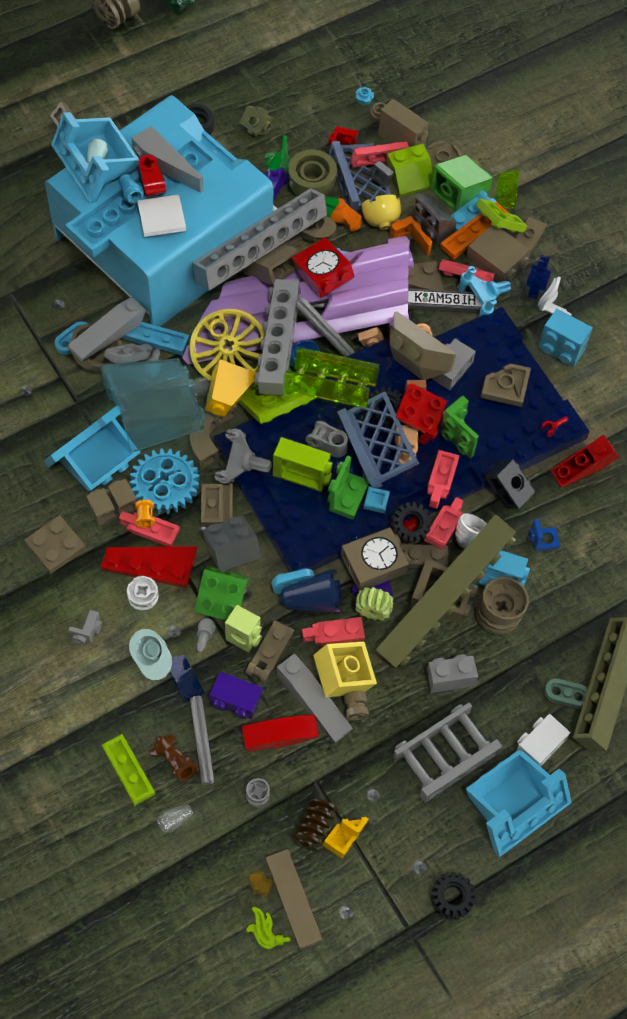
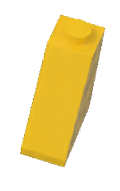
(227, 387)

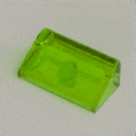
(507, 189)

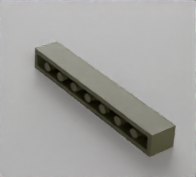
(446, 591)

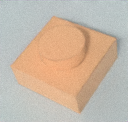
(370, 337)

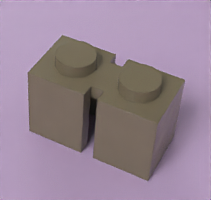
(101, 505)

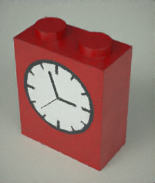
(323, 267)

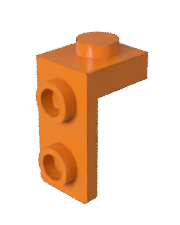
(410, 227)

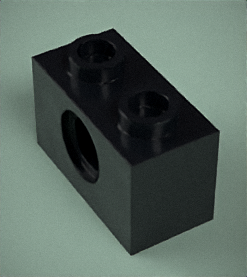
(509, 483)

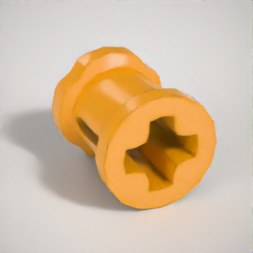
(144, 513)

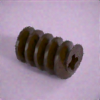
(313, 823)

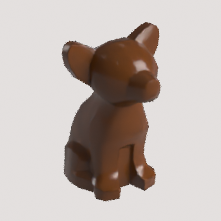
(182, 767)

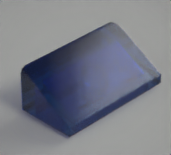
(185, 678)

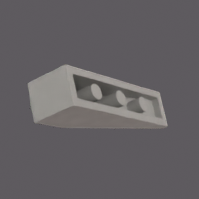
(168, 159)
(108, 329)
(310, 695)

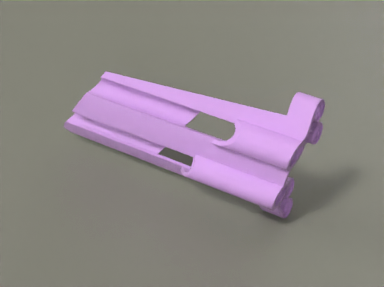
(362, 302)

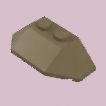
(418, 349)

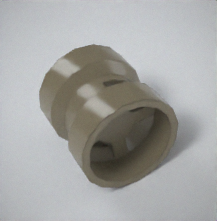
(356, 706)

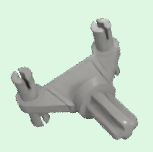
(241, 458)

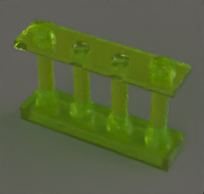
(333, 366)

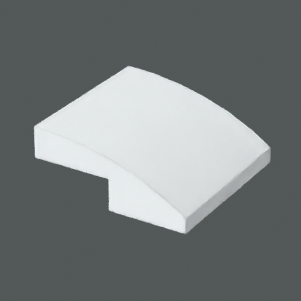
(161, 215)

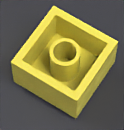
(344, 668)

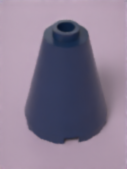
(314, 594)

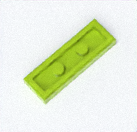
(128, 769)

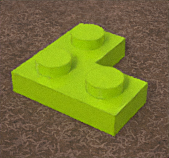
(499, 218)

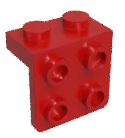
(421, 411)

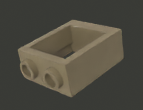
(431, 568)

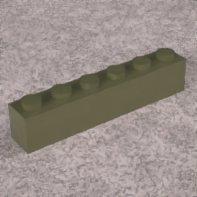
(605, 689)

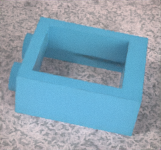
(507, 566)

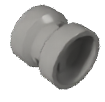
(257, 787)

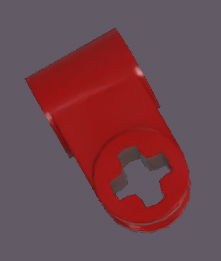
(150, 176)

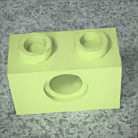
(243, 629)

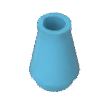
(131, 189)

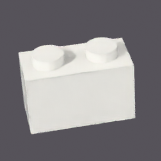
(543, 740)

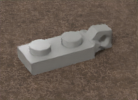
(128, 353)

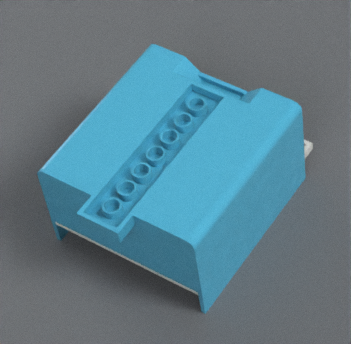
(160, 267)

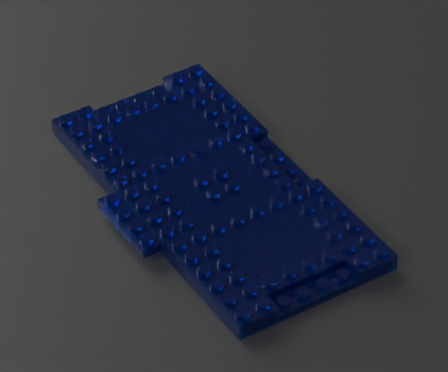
(300, 518)

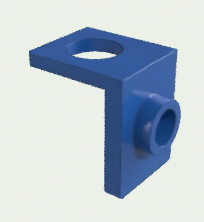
(536, 536)

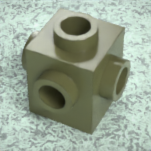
(256, 120)

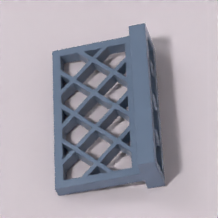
(345, 180)
(364, 451)

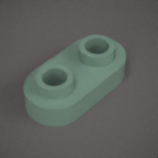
(567, 691)

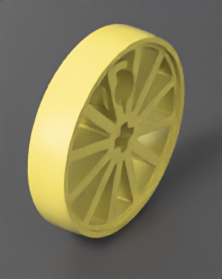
(236, 342)

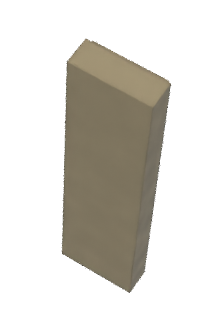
(293, 899)

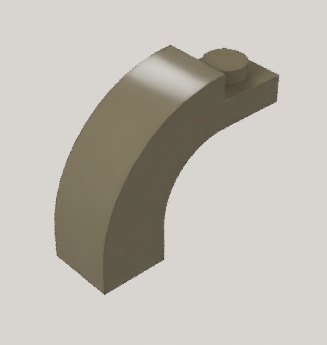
(202, 447)

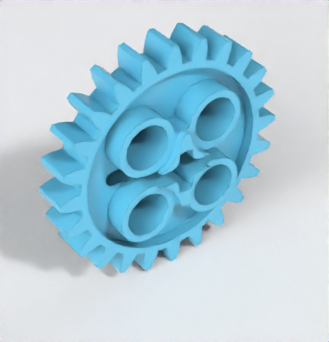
(165, 480)

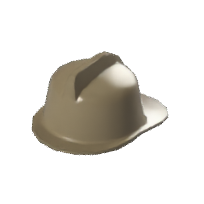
(323, 228)

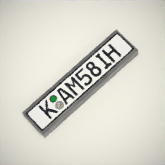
(443, 300)

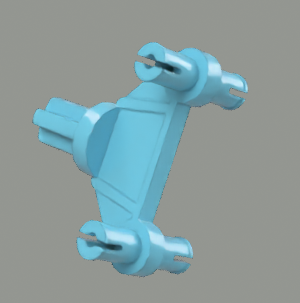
(485, 291)

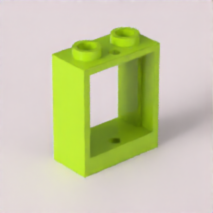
(302, 464)

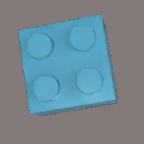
(565, 337)

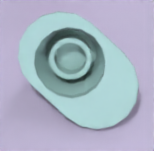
(150, 654)

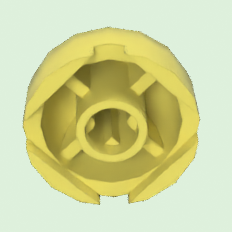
(382, 212)

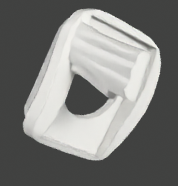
(549, 296)

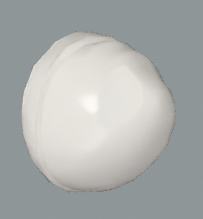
(468, 528)

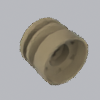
(115, 12)
(502, 595)

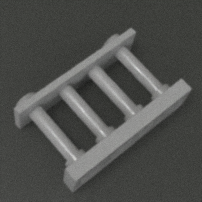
(450, 775)

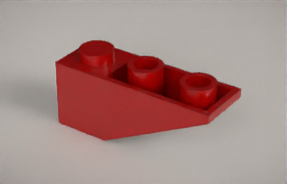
(585, 461)

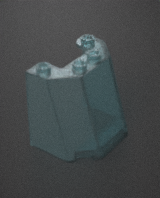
(153, 400)

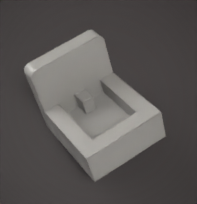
(91, 627)

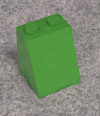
(459, 181)

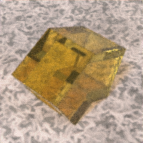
(260, 884)

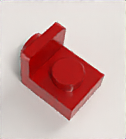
(344, 135)

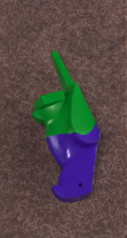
(277, 167)

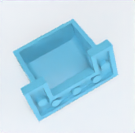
(72, 144)
(96, 452)
(518, 799)

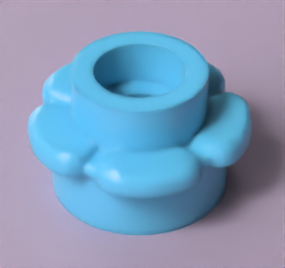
(364, 95)

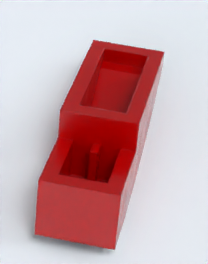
(280, 732)

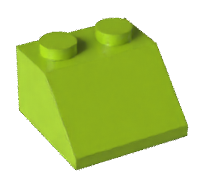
(411, 169)

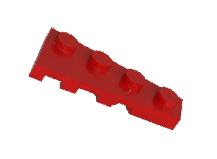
(161, 564)

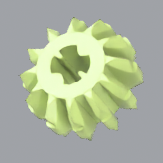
(374, 603)

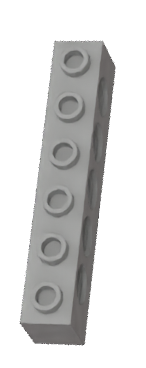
(281, 323)

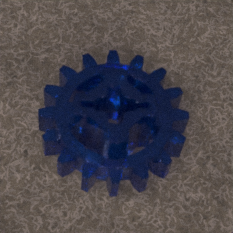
(539, 277)

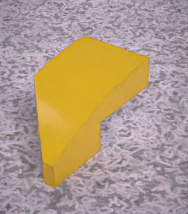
(344, 835)

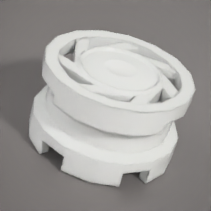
(142, 593)

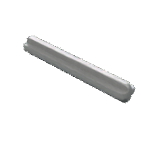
(323, 326)
(202, 740)

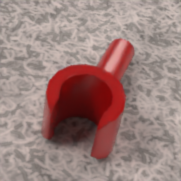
(553, 425)

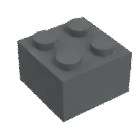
(231, 543)

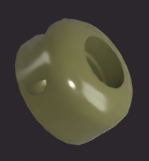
(315, 164)

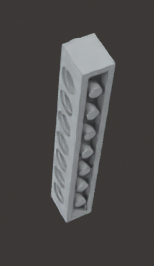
(259, 239)

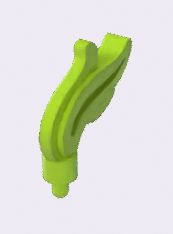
(263, 931)

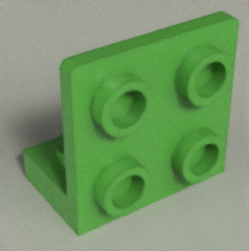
(455, 429)
(346, 491)
(220, 592)

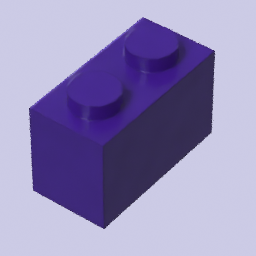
(235, 696)

